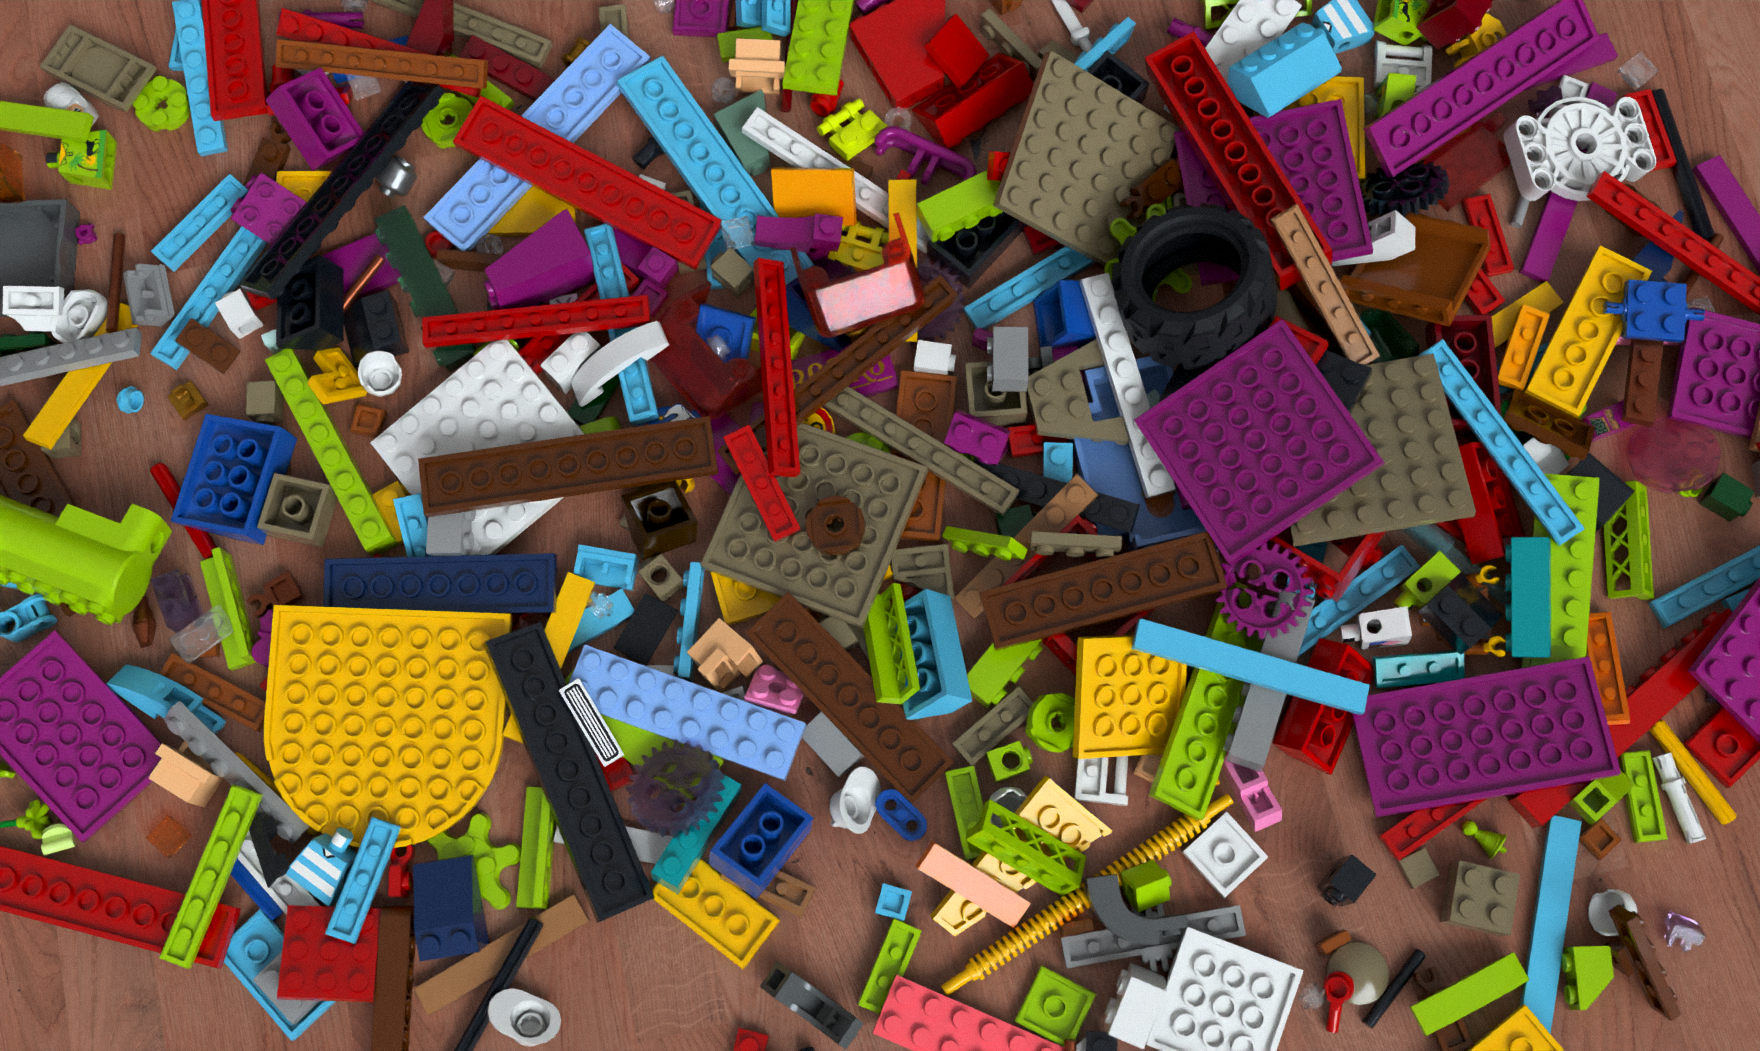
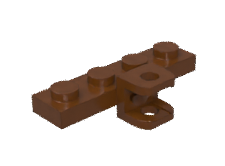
(1638, 956)

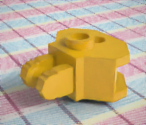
(1476, 42)

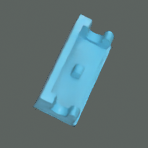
(607, 567)

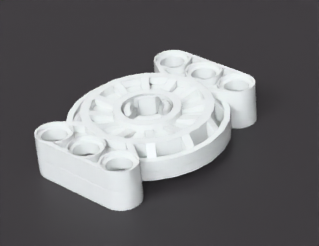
(1590, 125)

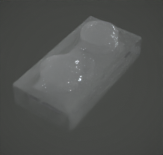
(202, 634)

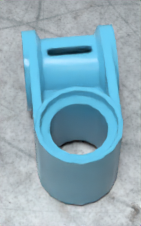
(30, 618)

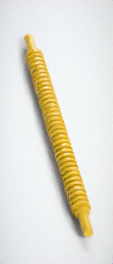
(1166, 839)

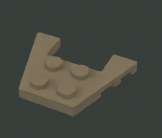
(1061, 403)

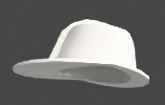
(856, 801)
(524, 1017)

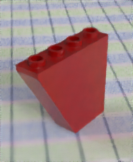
(894, 50)

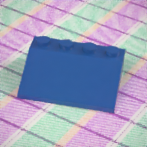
(232, 477)

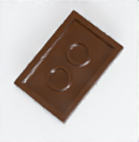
(1549, 424)

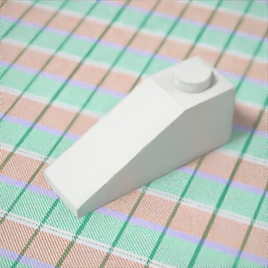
(1390, 236)

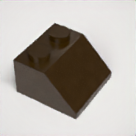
(659, 519)

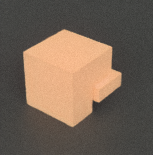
(757, 66)
(723, 656)
(185, 774)

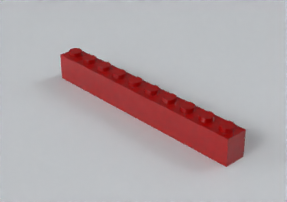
(1647, 704)

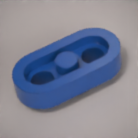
(901, 815)

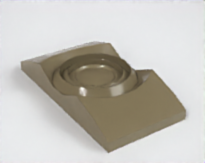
(98, 68)

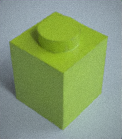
(1146, 885)

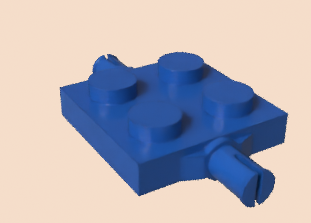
(1654, 311)

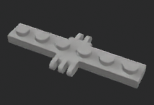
(1106, 946)

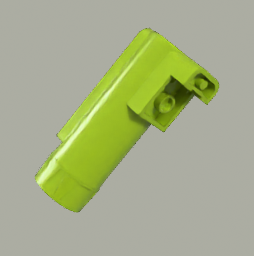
(81, 556)

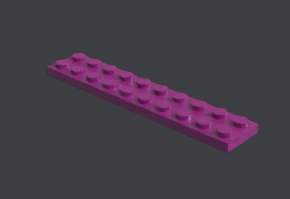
(1480, 84)

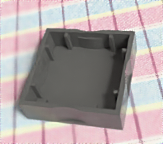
(38, 244)

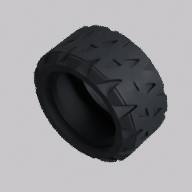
(1184, 238)

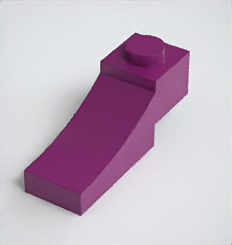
(804, 233)
(645, 260)

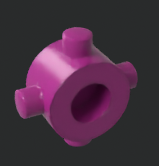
(85, 234)

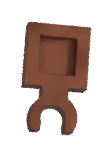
(279, 591)

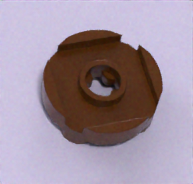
(847, 513)

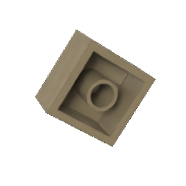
(990, 405)
(298, 510)
(1480, 898)

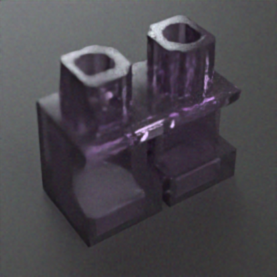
(177, 599)

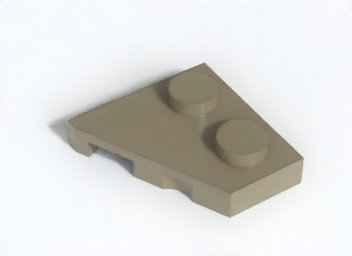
(924, 568)

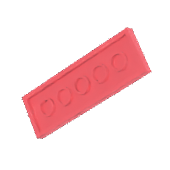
(935, 1022)

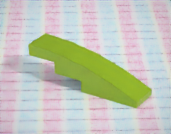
(1469, 993)

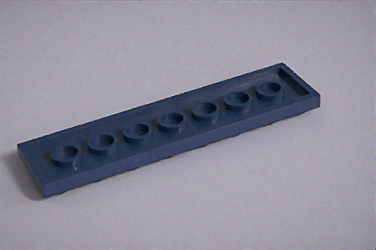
(444, 583)

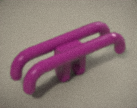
(923, 150)

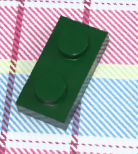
(14, 344)

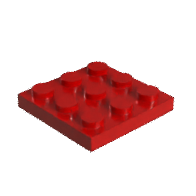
(324, 966)

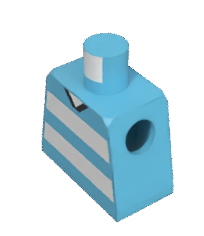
(1344, 24)
(324, 865)

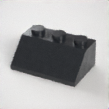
(312, 307)

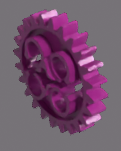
(1256, 615)

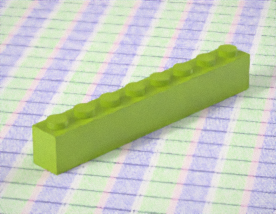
(332, 453)

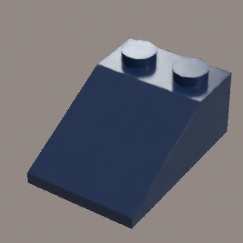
(448, 908)

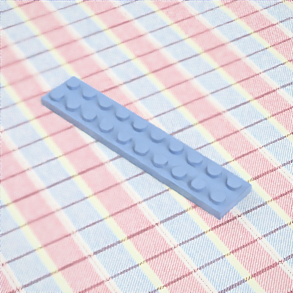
(565, 109)

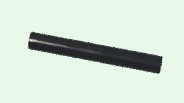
(1394, 988)

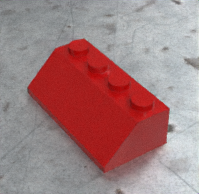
(985, 96)
(1495, 507)
(1314, 730)

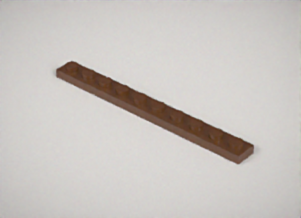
(857, 360)

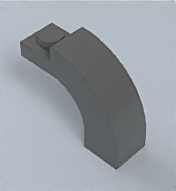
(1110, 910)
(812, 1005)

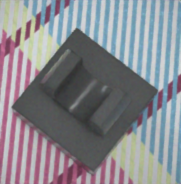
(1044, 359)

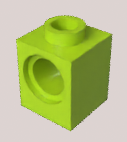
(999, 771)

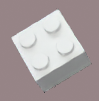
(1136, 1005)

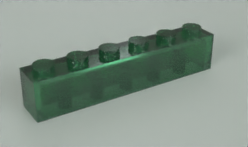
(420, 278)

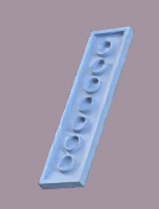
(689, 712)

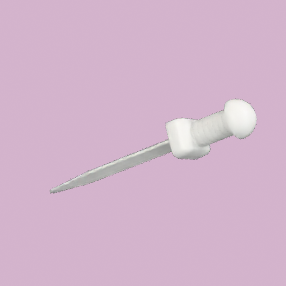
(1079, 35)

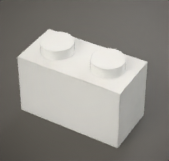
(569, 358)

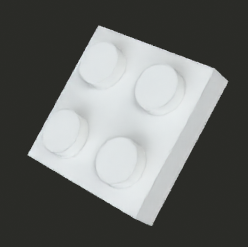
(1225, 854)

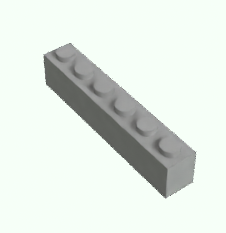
(1263, 706)

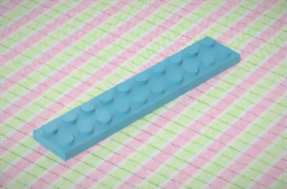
(701, 154)

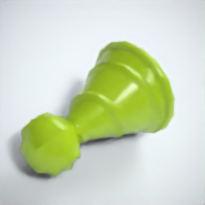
(1490, 841)

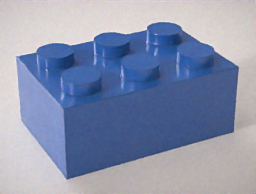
(760, 840)

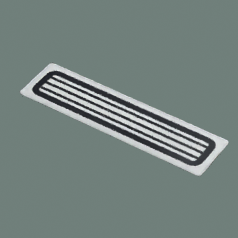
(591, 722)

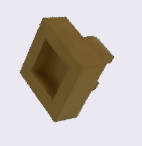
(187, 400)

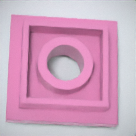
(773, 691)

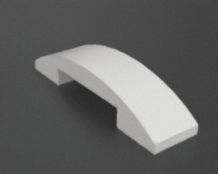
(615, 357)

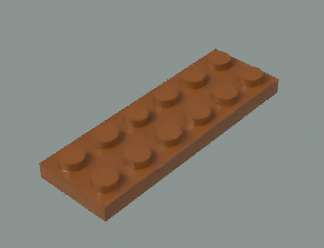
(927, 404)

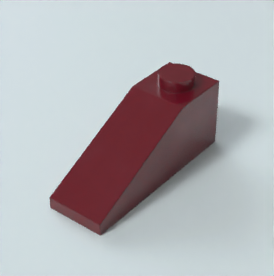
(434, 28)

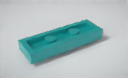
(1417, 668)

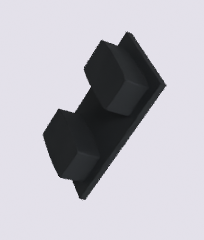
(645, 629)
(272, 865)

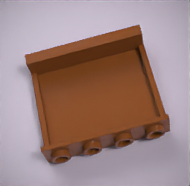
(1427, 280)

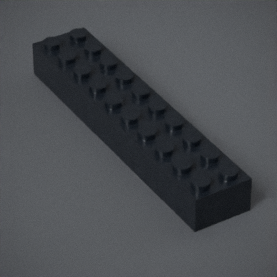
(977, 248)

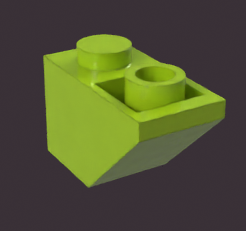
(1600, 797)
(1587, 974)

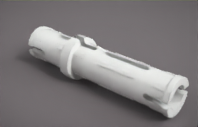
(1680, 801)

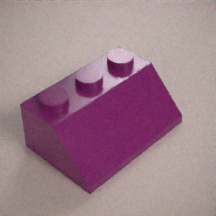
(315, 118)

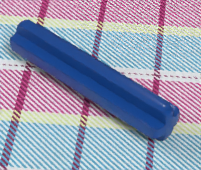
(255, 891)

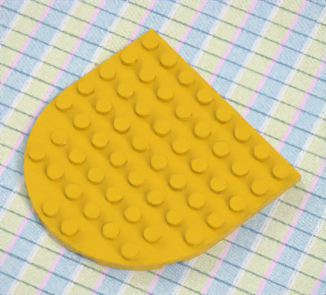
(383, 716)

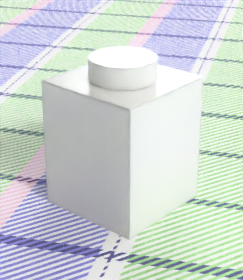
(239, 313)
(934, 358)

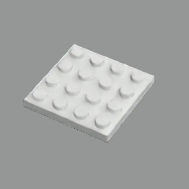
(1223, 998)

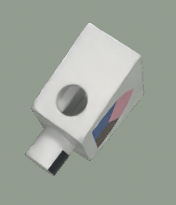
(1391, 624)

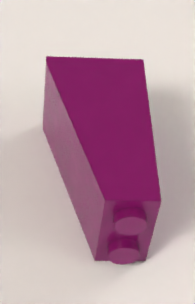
(540, 266)

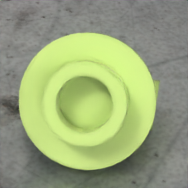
(57, 838)

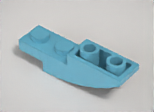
(157, 694)

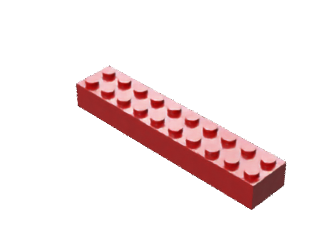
(1228, 144)

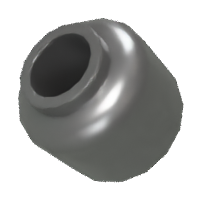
(397, 177)

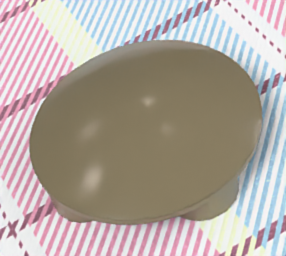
(1366, 969)

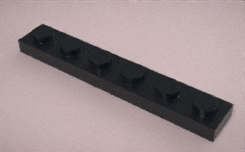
(1041, 490)

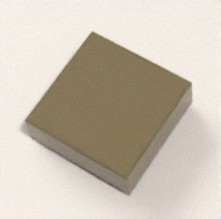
(1418, 868)

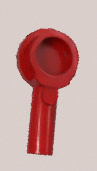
(1338, 988)

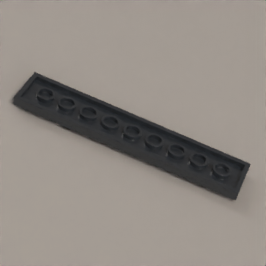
(341, 189)
(568, 773)

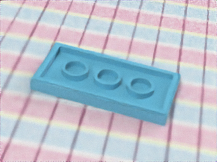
(249, 953)

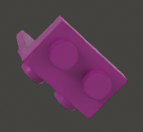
(266, 208)
(977, 438)

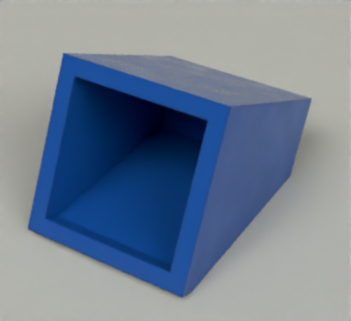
(1063, 316)

